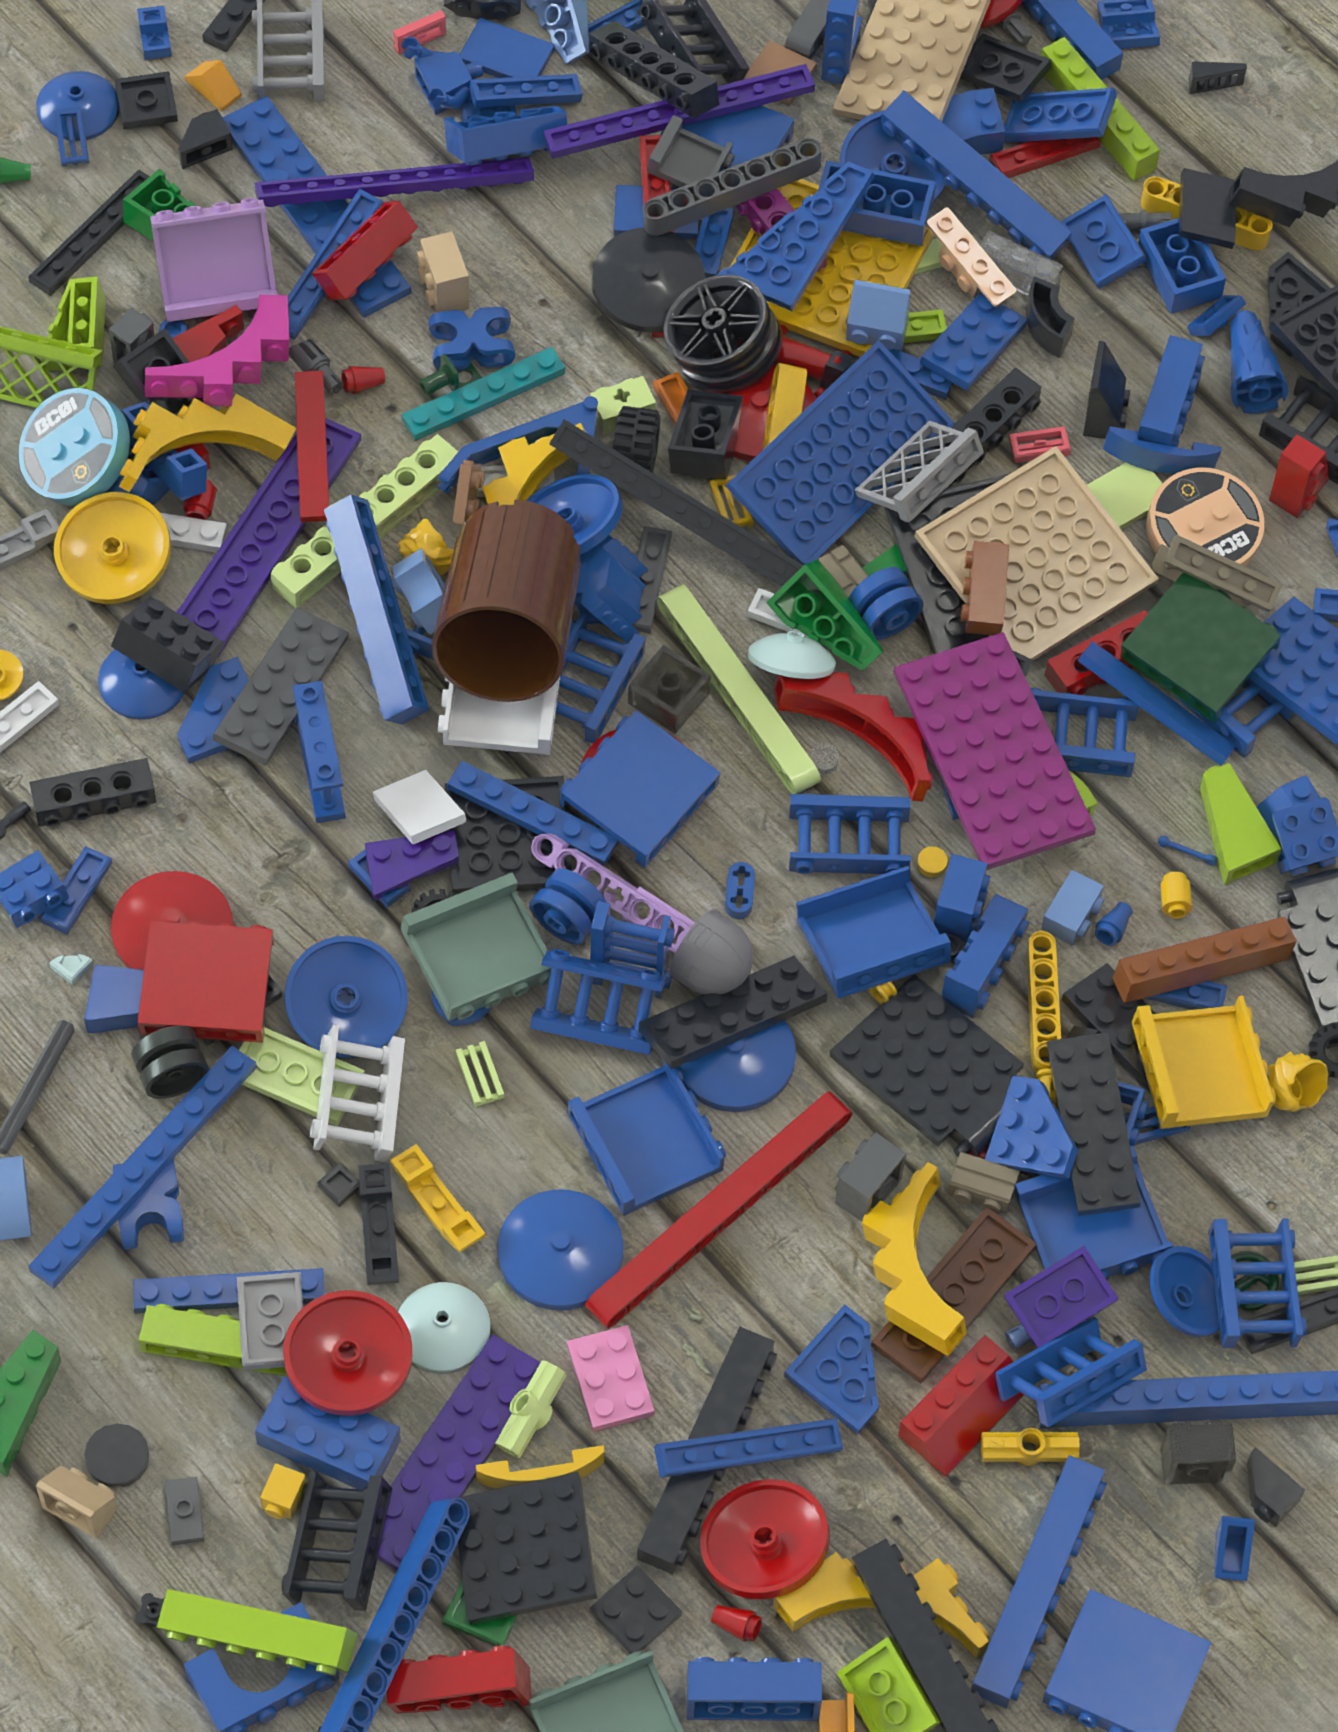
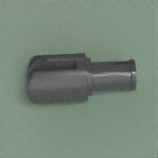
(312, 358)

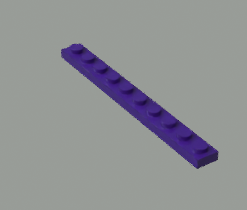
(657, 115)
(394, 181)

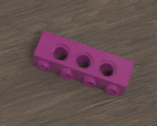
(766, 211)

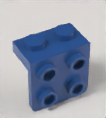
(1307, 836)

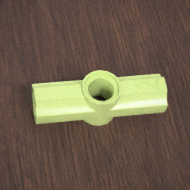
(530, 1409)

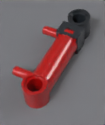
(818, 363)

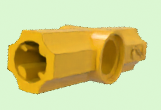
(1009, 1448)

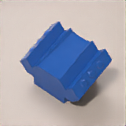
(611, 587)

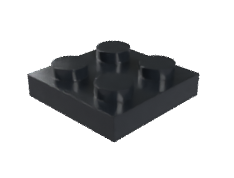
(146, 100)
(635, 1611)

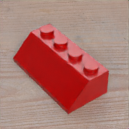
(959, 1408)

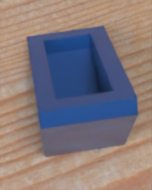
(1233, 1548)

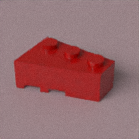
(1299, 476)

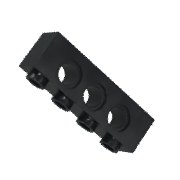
(101, 780)

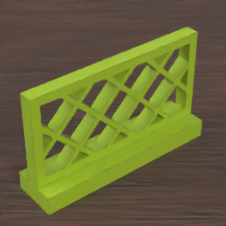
(50, 350)

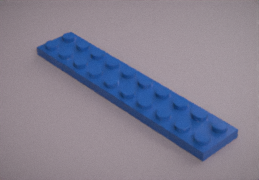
(279, 154)

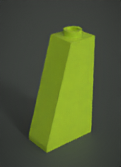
(1236, 826)

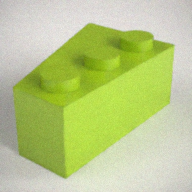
(80, 316)

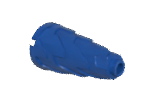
(1255, 370)

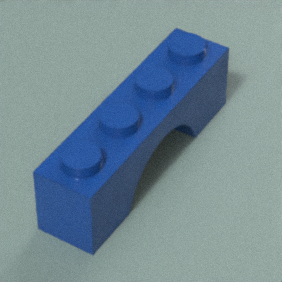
(182, 472)

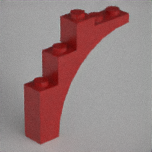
(866, 717)

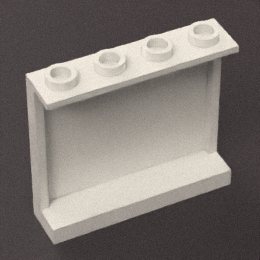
(496, 725)

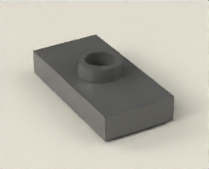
(184, 1510)

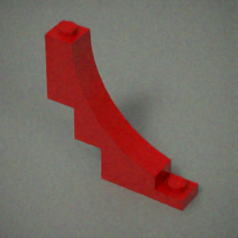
(204, 341)

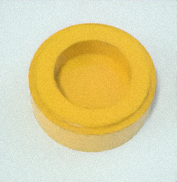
(932, 862)

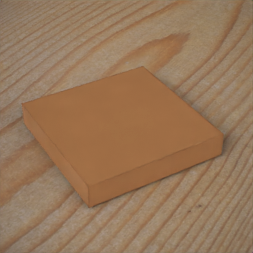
(777, 58)

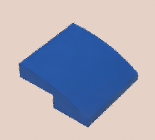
(1129, 22)

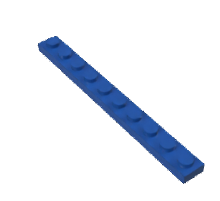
(142, 1167)

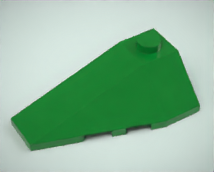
(821, 610)

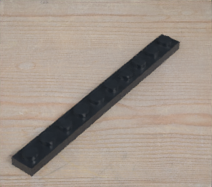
(674, 503)

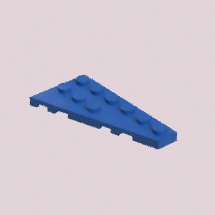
(798, 243)

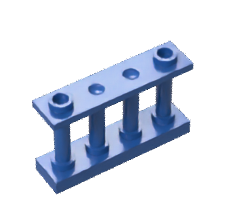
(617, 676)
(1240, 734)
(319, 752)
(1089, 757)
(856, 808)
(604, 940)
(578, 1023)
(1230, 1298)
(1080, 1388)

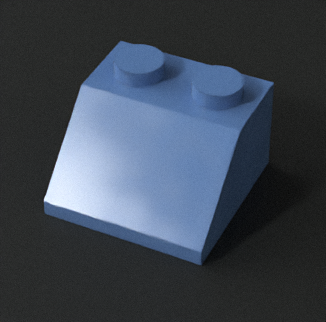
(878, 314)

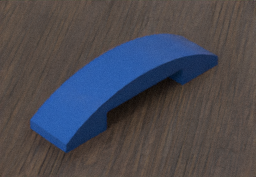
(1158, 457)

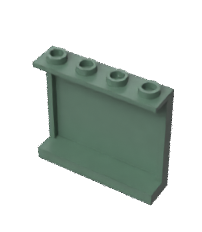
(477, 947)
(610, 1700)

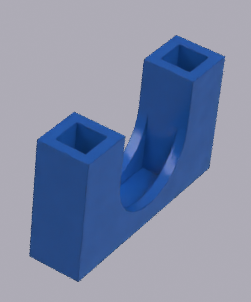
(841, 39)
(236, 1709)

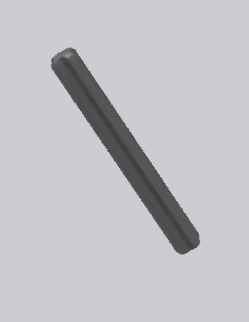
(34, 1084)

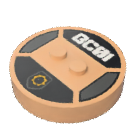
(1208, 510)

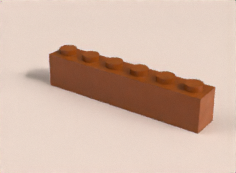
(1204, 959)

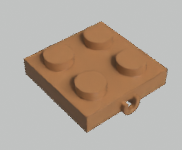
(469, 481)

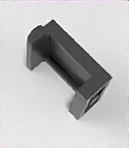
(686, 157)

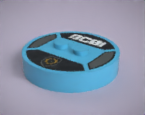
(74, 446)

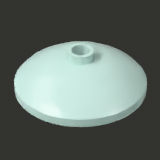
(792, 656)
(448, 1344)

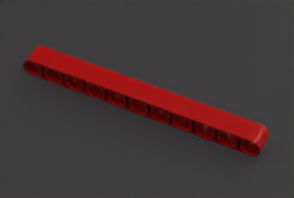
(718, 1210)

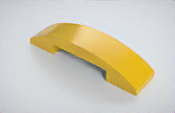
(435, 1199)
(498, 1475)

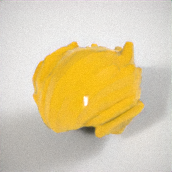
(431, 542)
(1298, 1081)

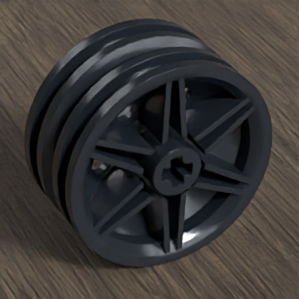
(724, 321)

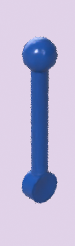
(1209, 858)

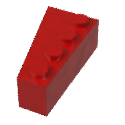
(460, 1681)

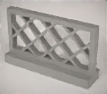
(930, 478)

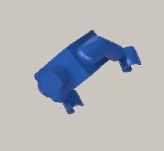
(442, 75)

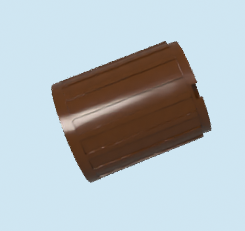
(508, 602)

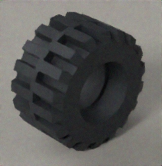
(638, 435)

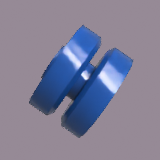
(886, 602)
(566, 906)

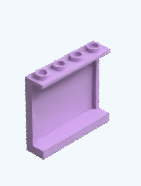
(213, 258)

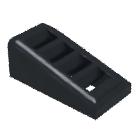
(1215, 76)

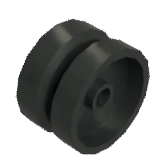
(169, 1061)

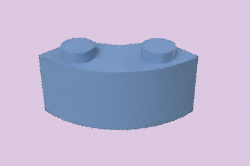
(422, 587)
(14, 1203)

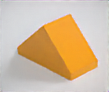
(214, 83)

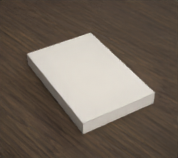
(419, 807)

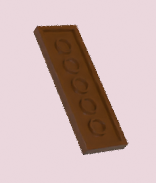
(966, 1282)

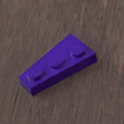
(398, 861)

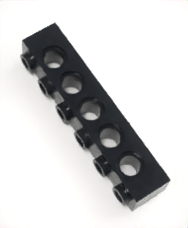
(654, 69)
(1014, 389)

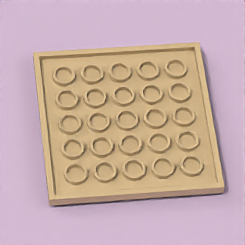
(1064, 552)

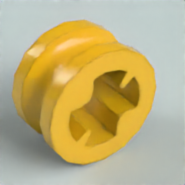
(883, 991)

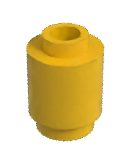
(1176, 895)

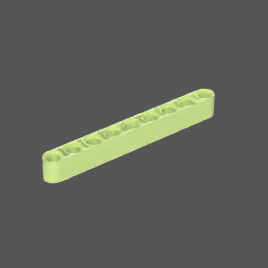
(738, 690)

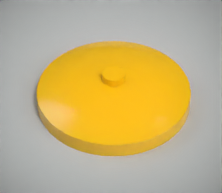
(112, 547)

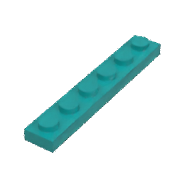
(483, 393)

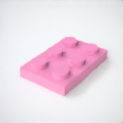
(610, 1378)

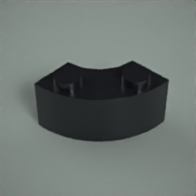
(485, 9)
(1046, 317)

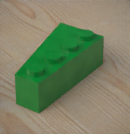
(149, 198)
(22, 1386)

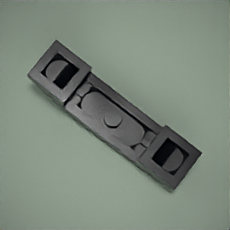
(378, 1224)

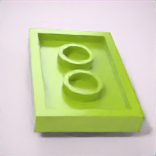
(888, 1691)

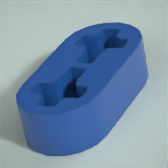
(745, 891)

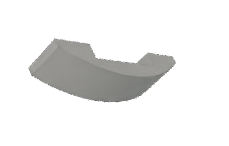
(30, 537)

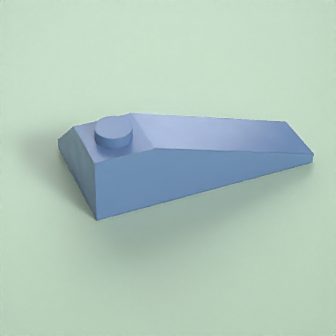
(566, 24)

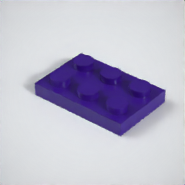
(1060, 1297)

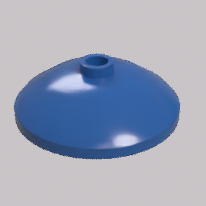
(95, 97)
(135, 692)
(1185, 1291)

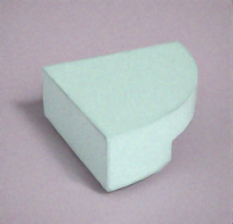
(71, 967)

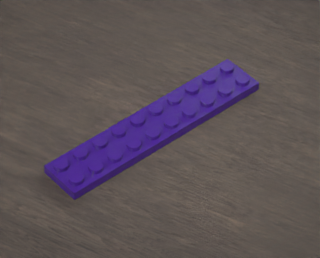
(259, 540)

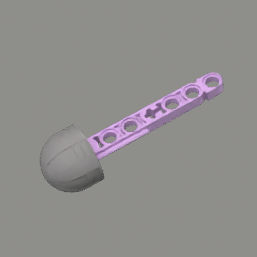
(709, 953)

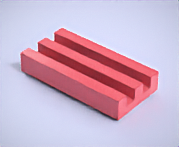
(423, 30)
(1030, 451)

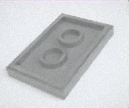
(265, 1313)

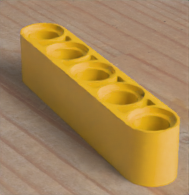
(1164, 196)
(785, 399)
(1042, 991)

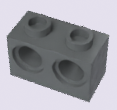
(130, 333)

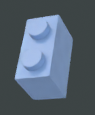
(1073, 907)

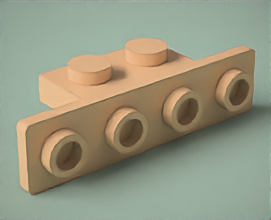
(968, 260)

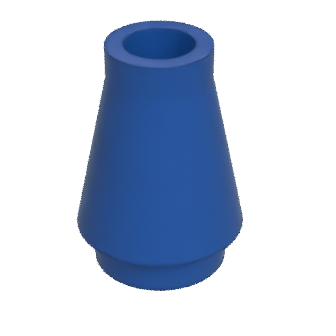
(1113, 925)

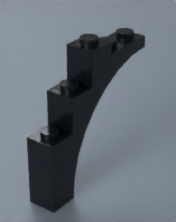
(1286, 197)

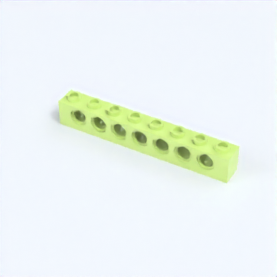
(299, 587)

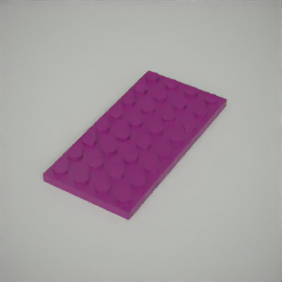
(994, 751)

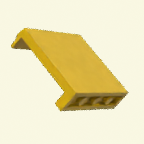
(1203, 1065)

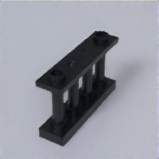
(705, 26)
(1280, 433)
(361, 1558)

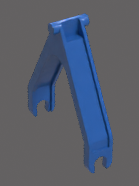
(487, 449)

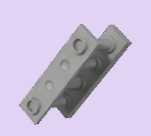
(313, 38)

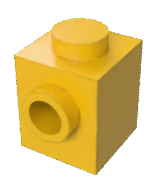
(282, 1492)

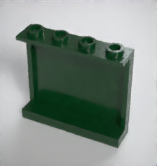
(1199, 645)

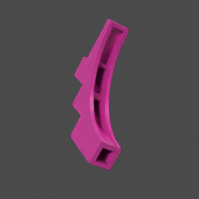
(238, 363)

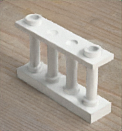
(387, 1084)

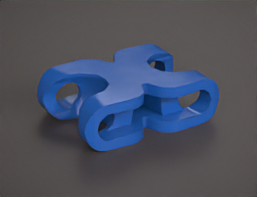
(472, 337)
(154, 1205)

